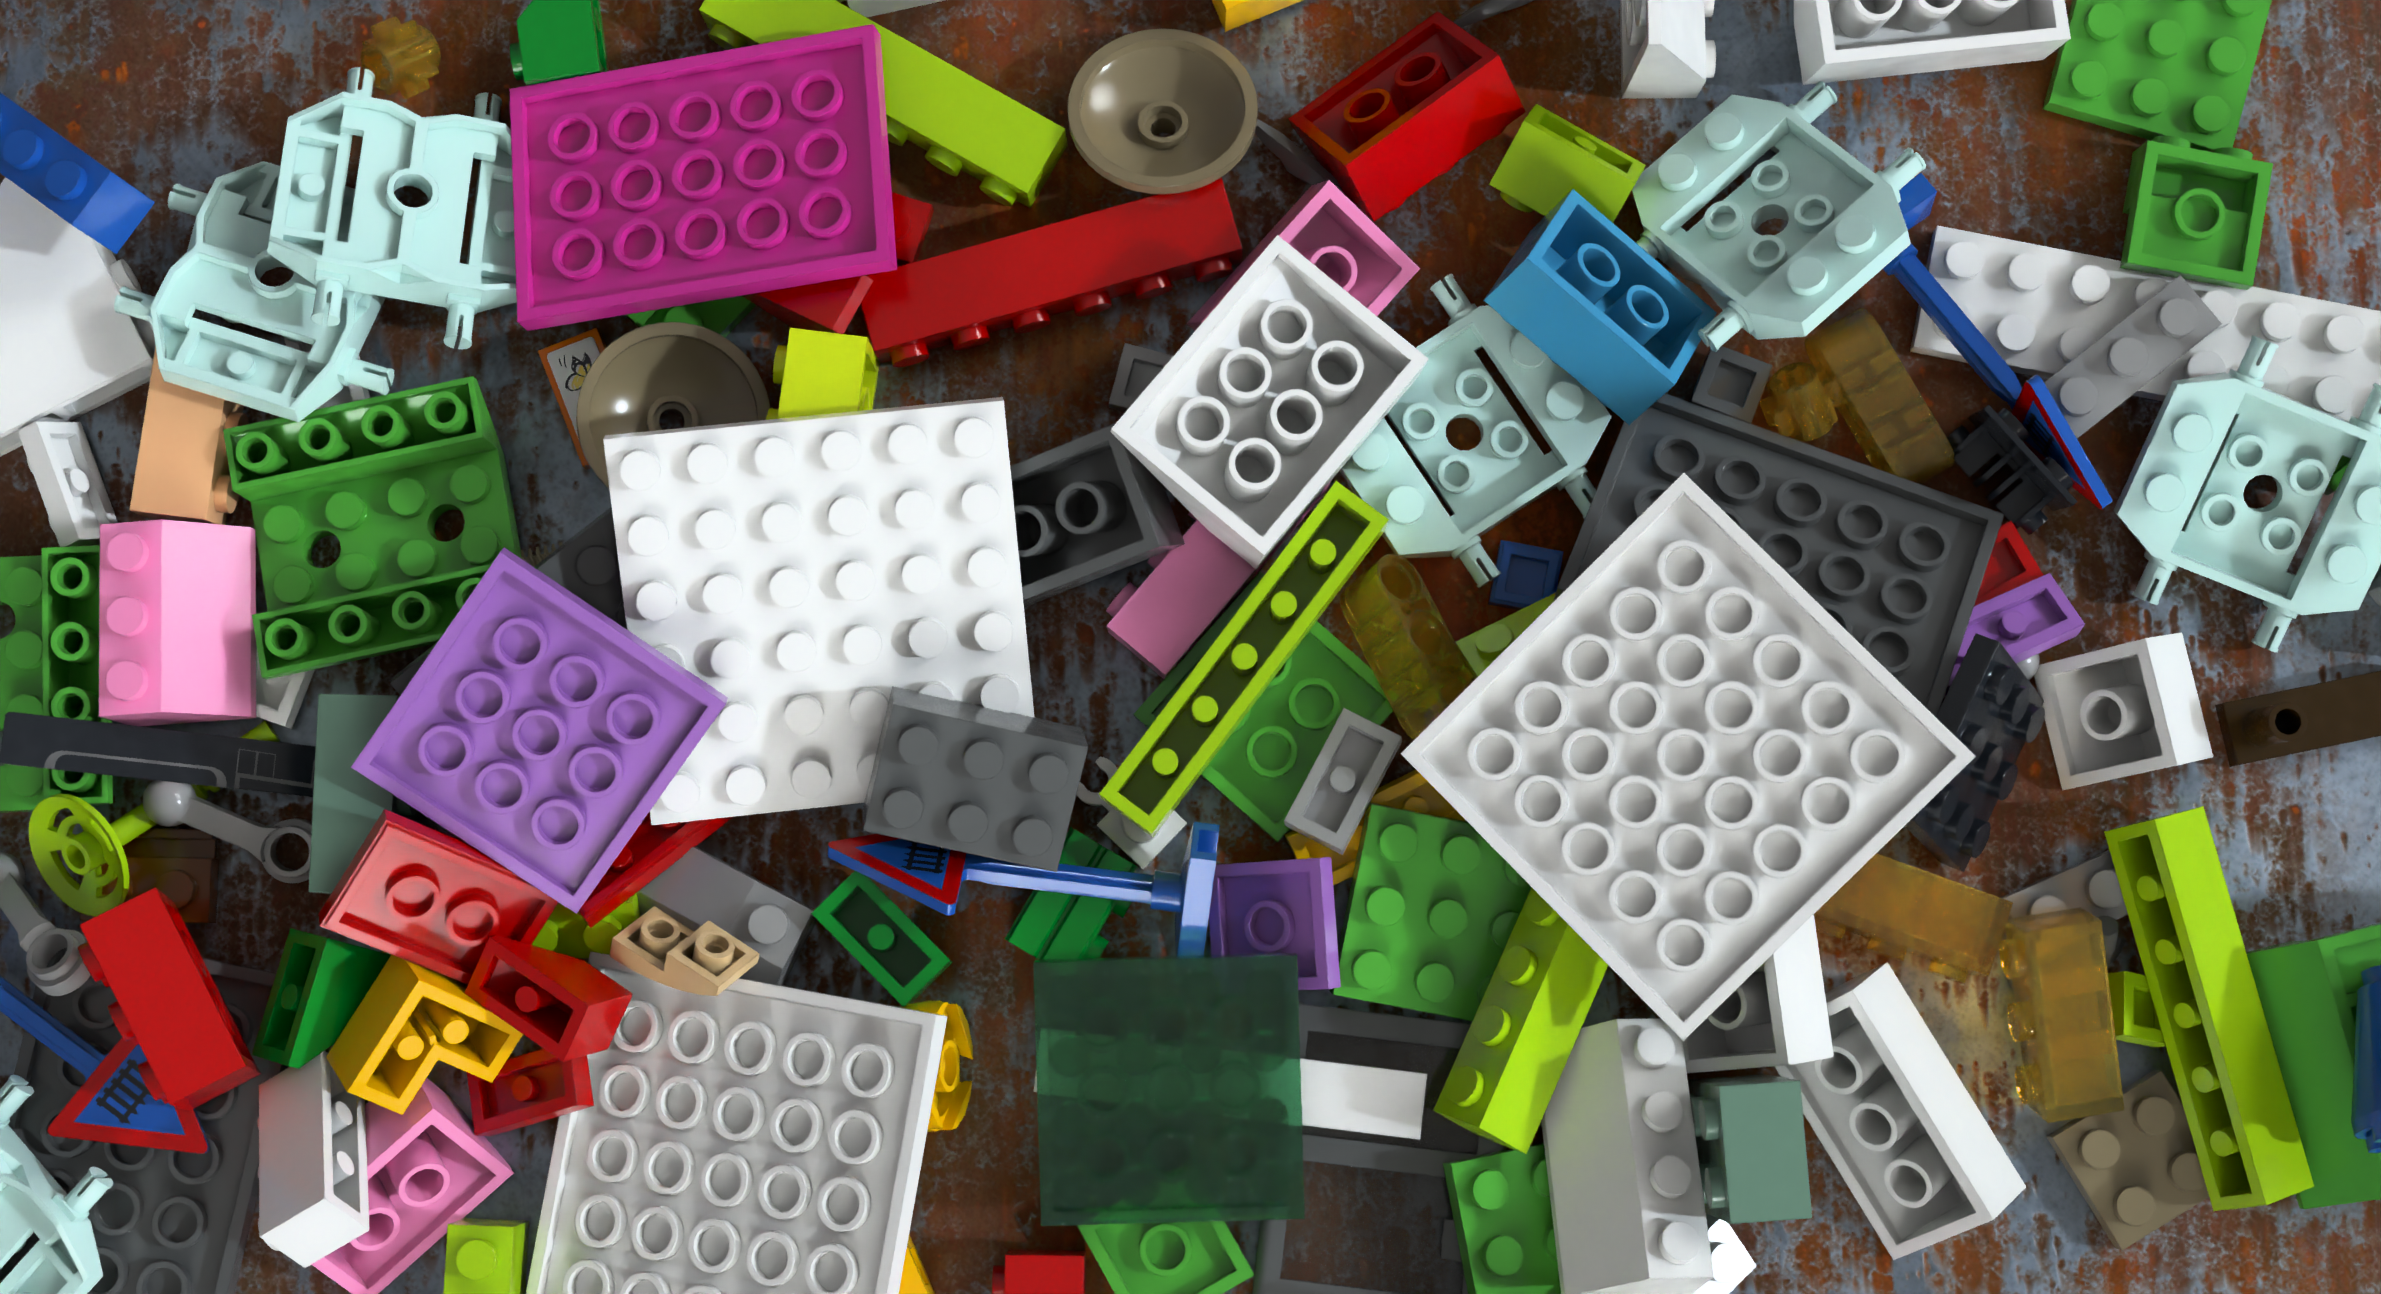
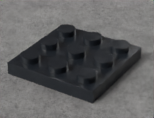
(1993, 715)

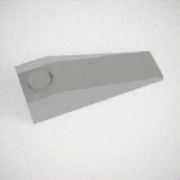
(750, 910)

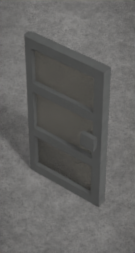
(1374, 1200)

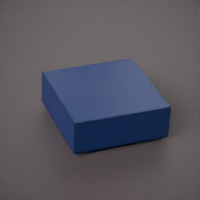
(1525, 576)

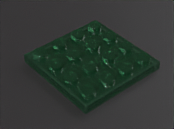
(1169, 1089)

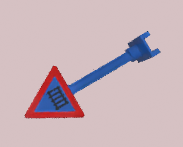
(2031, 404)
(936, 874)
(114, 1098)

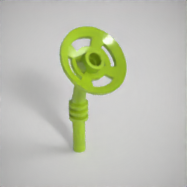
(95, 845)

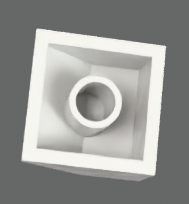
(2122, 711)

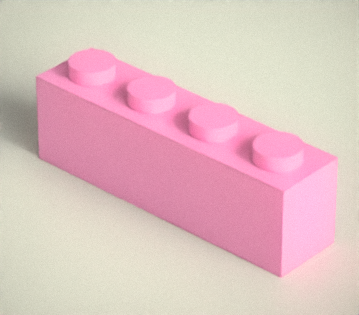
(1182, 597)

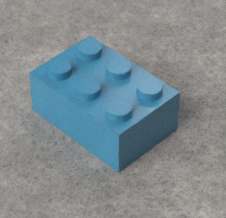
(1600, 307)

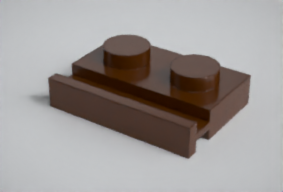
(177, 864)

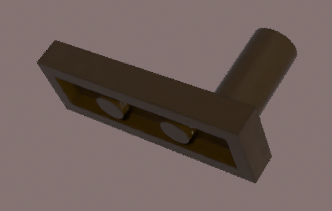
(2301, 718)

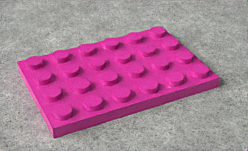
(701, 178)

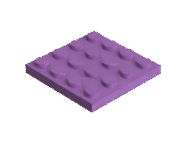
(540, 731)

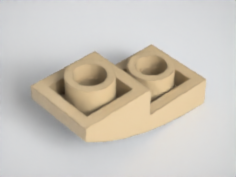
(681, 958)

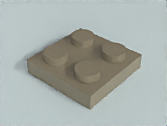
(2134, 1163)

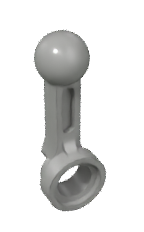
(177, 803)
(39, 935)

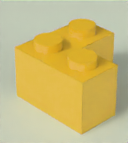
(409, 1025)

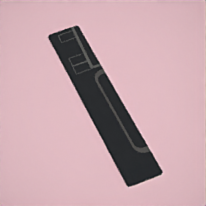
(157, 754)

